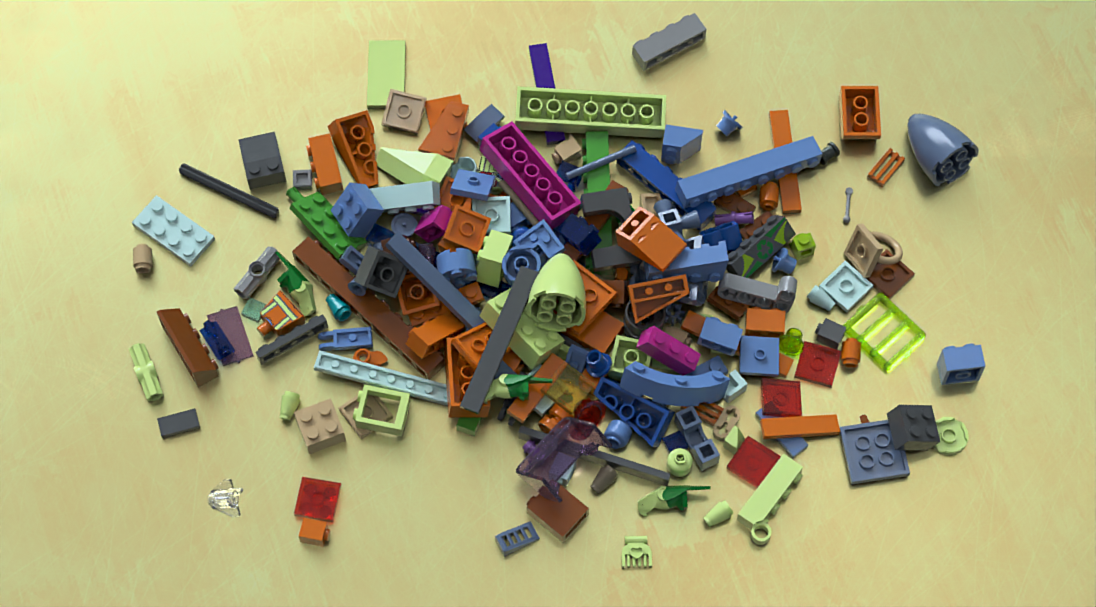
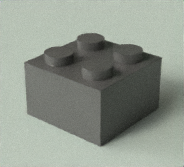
(913, 427)

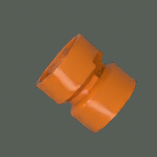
(555, 415)

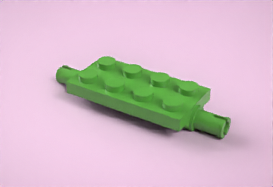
(318, 218)

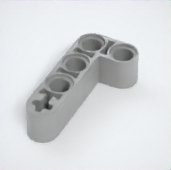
(758, 293)

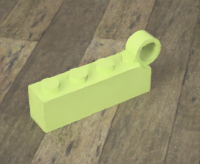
(768, 495)

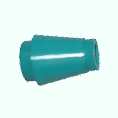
(339, 309)

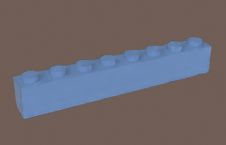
(748, 172)

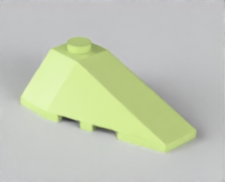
(414, 165)

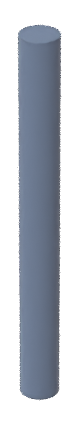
(600, 162)

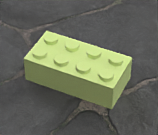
(529, 340)

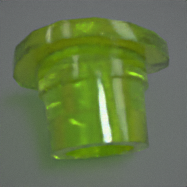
(791, 342)

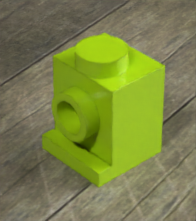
(801, 243)

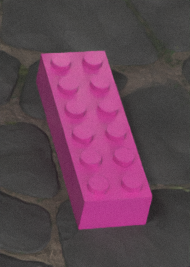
(529, 175)

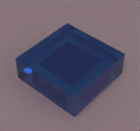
(674, 441)

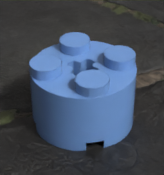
(517, 257)
(457, 266)

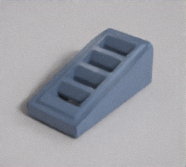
(514, 531)

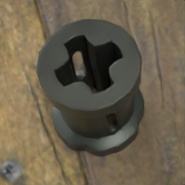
(829, 152)

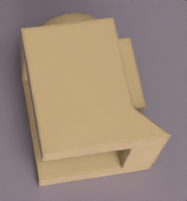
(567, 151)

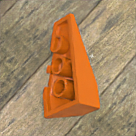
(356, 145)

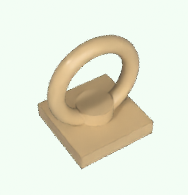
(866, 251)

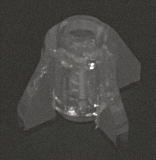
(225, 498)

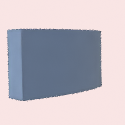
(483, 121)

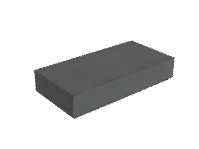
(178, 423)

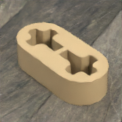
(722, 420)

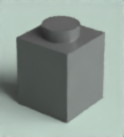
(830, 333)

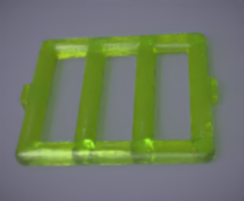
(892, 310)

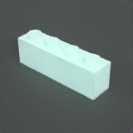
(408, 197)

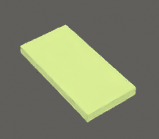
(385, 70)

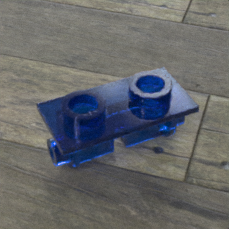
(216, 339)

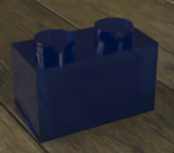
(579, 234)

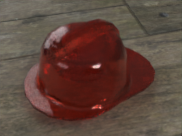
(590, 411)

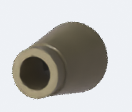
(604, 478)

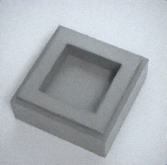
(302, 179)

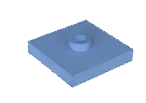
(472, 185)
(759, 356)

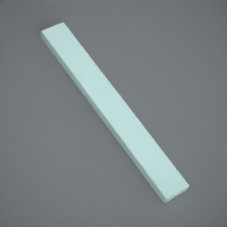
(381, 377)

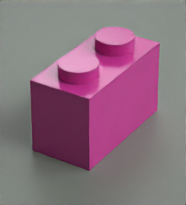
(433, 223)

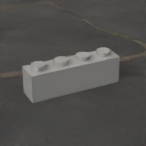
(669, 41)

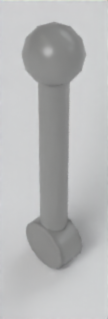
(849, 191)

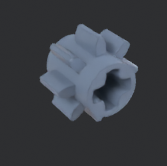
(673, 319)

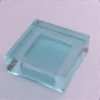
(252, 310)

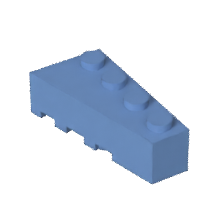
(698, 264)

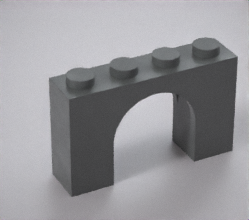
(616, 203)

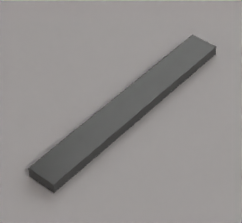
(499, 340)
(602, 458)

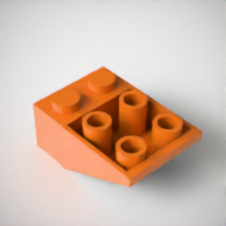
(649, 239)

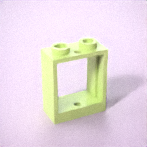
(380, 426)

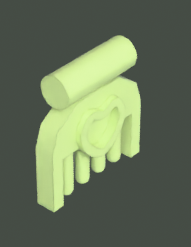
(636, 548)

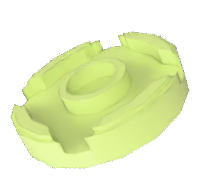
(952, 436)

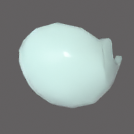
(463, 163)

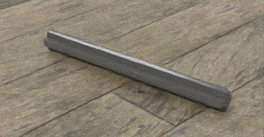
(228, 190)

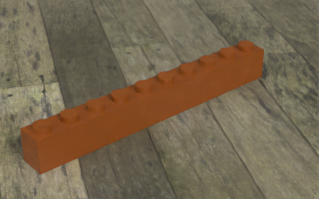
(368, 308)

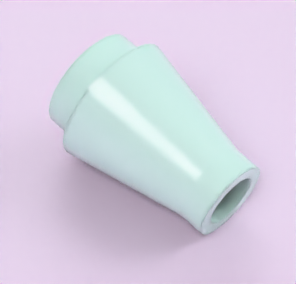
(820, 298)

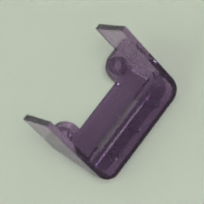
(558, 453)

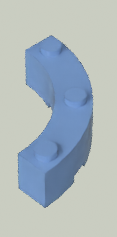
(674, 389)

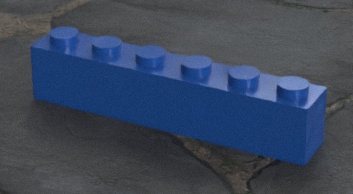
(661, 180)

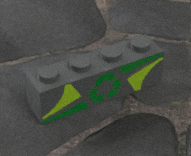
(760, 246)

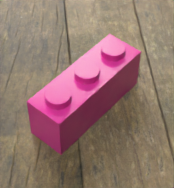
(668, 350)

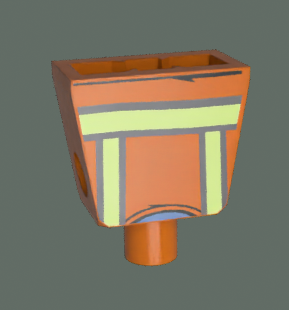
(280, 316)

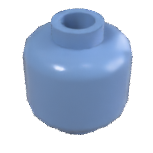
(618, 433)

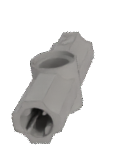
(251, 281)

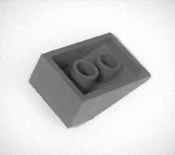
(262, 160)

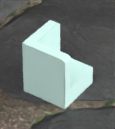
(736, 386)

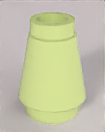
(289, 405)
(718, 513)

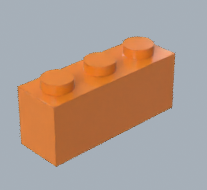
(324, 164)
(433, 334)

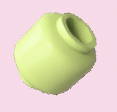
(679, 462)

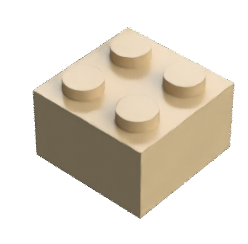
(319, 426)

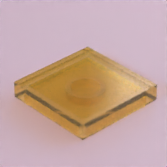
(568, 387)

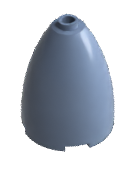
(940, 148)

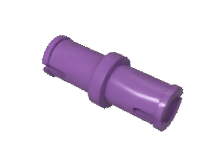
(740, 218)

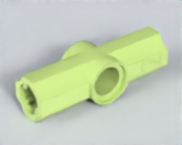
(145, 372)

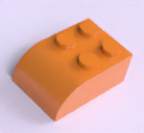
(859, 112)

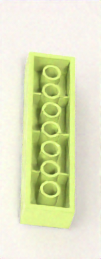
(590, 111)

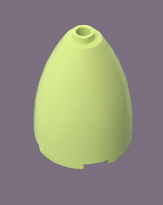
(562, 282)

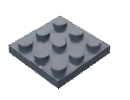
(872, 453)

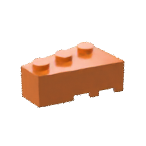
(447, 131)
(654, 295)

